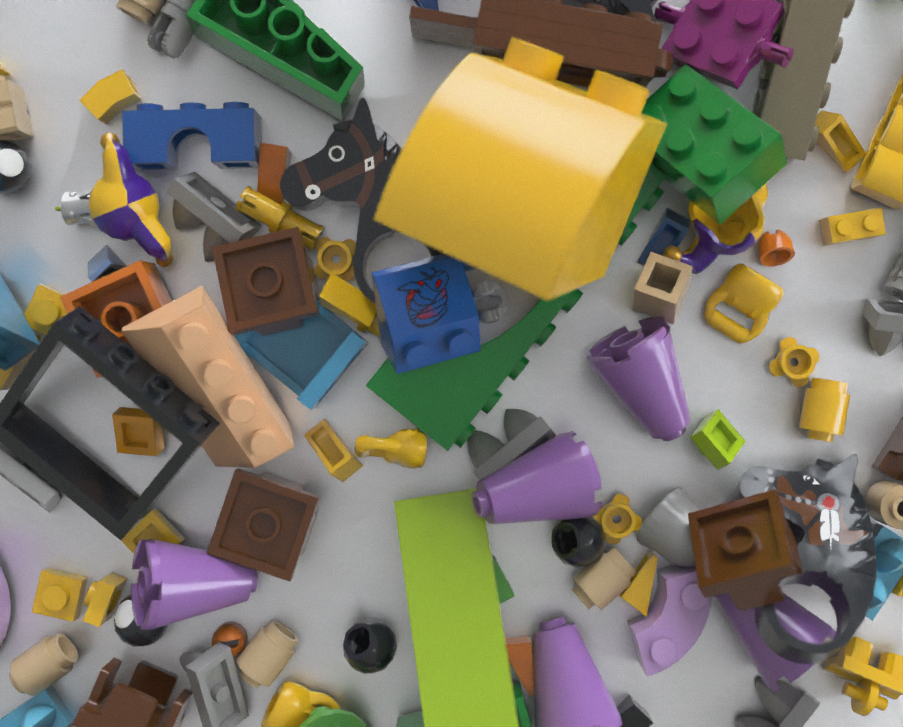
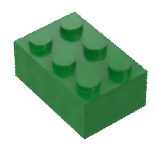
(712, 144)

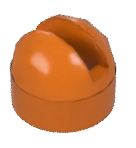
(775, 248)
(231, 631)

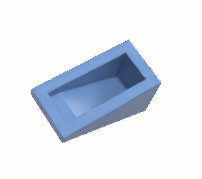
(104, 263)

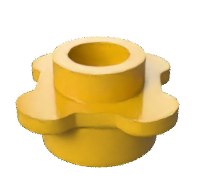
(326, 251)
(806, 362)
(629, 521)

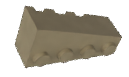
(800, 89)

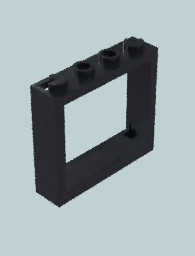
(63, 462)

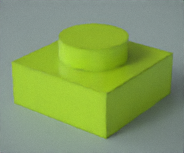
(717, 439)

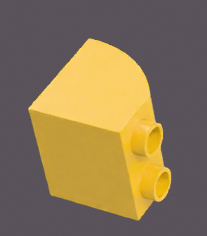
(524, 169)

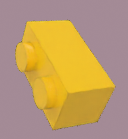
(852, 226)

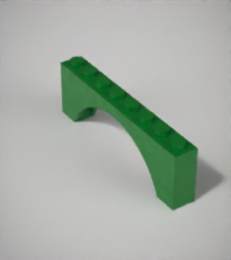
(451, 393)

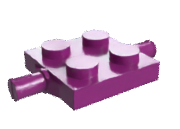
(724, 37)

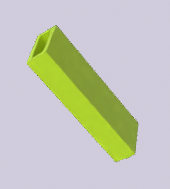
(455, 613)

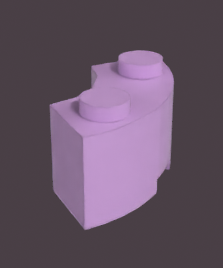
(672, 620)

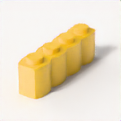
(882, 166)

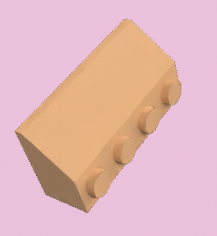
(208, 364)

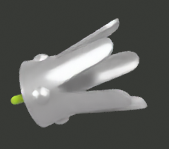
(75, 208)

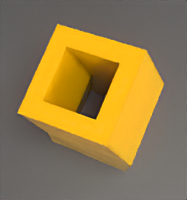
(111, 96)

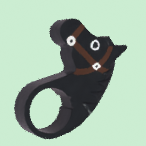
(349, 174)

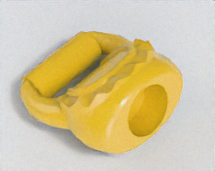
(750, 295)
(403, 448)
(293, 705)

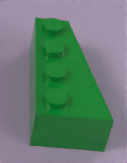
(282, 46)

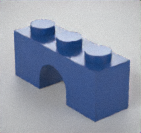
(157, 134)

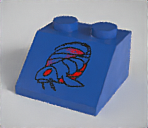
(425, 312)

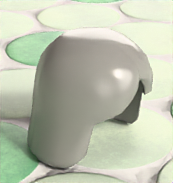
(668, 529)

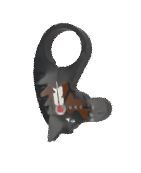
(833, 548)

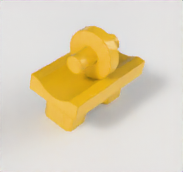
(853, 665)

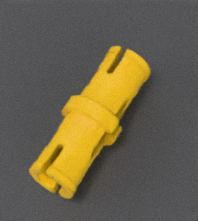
(278, 216)

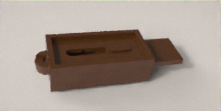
(584, 36)

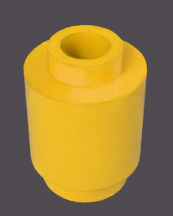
(825, 409)

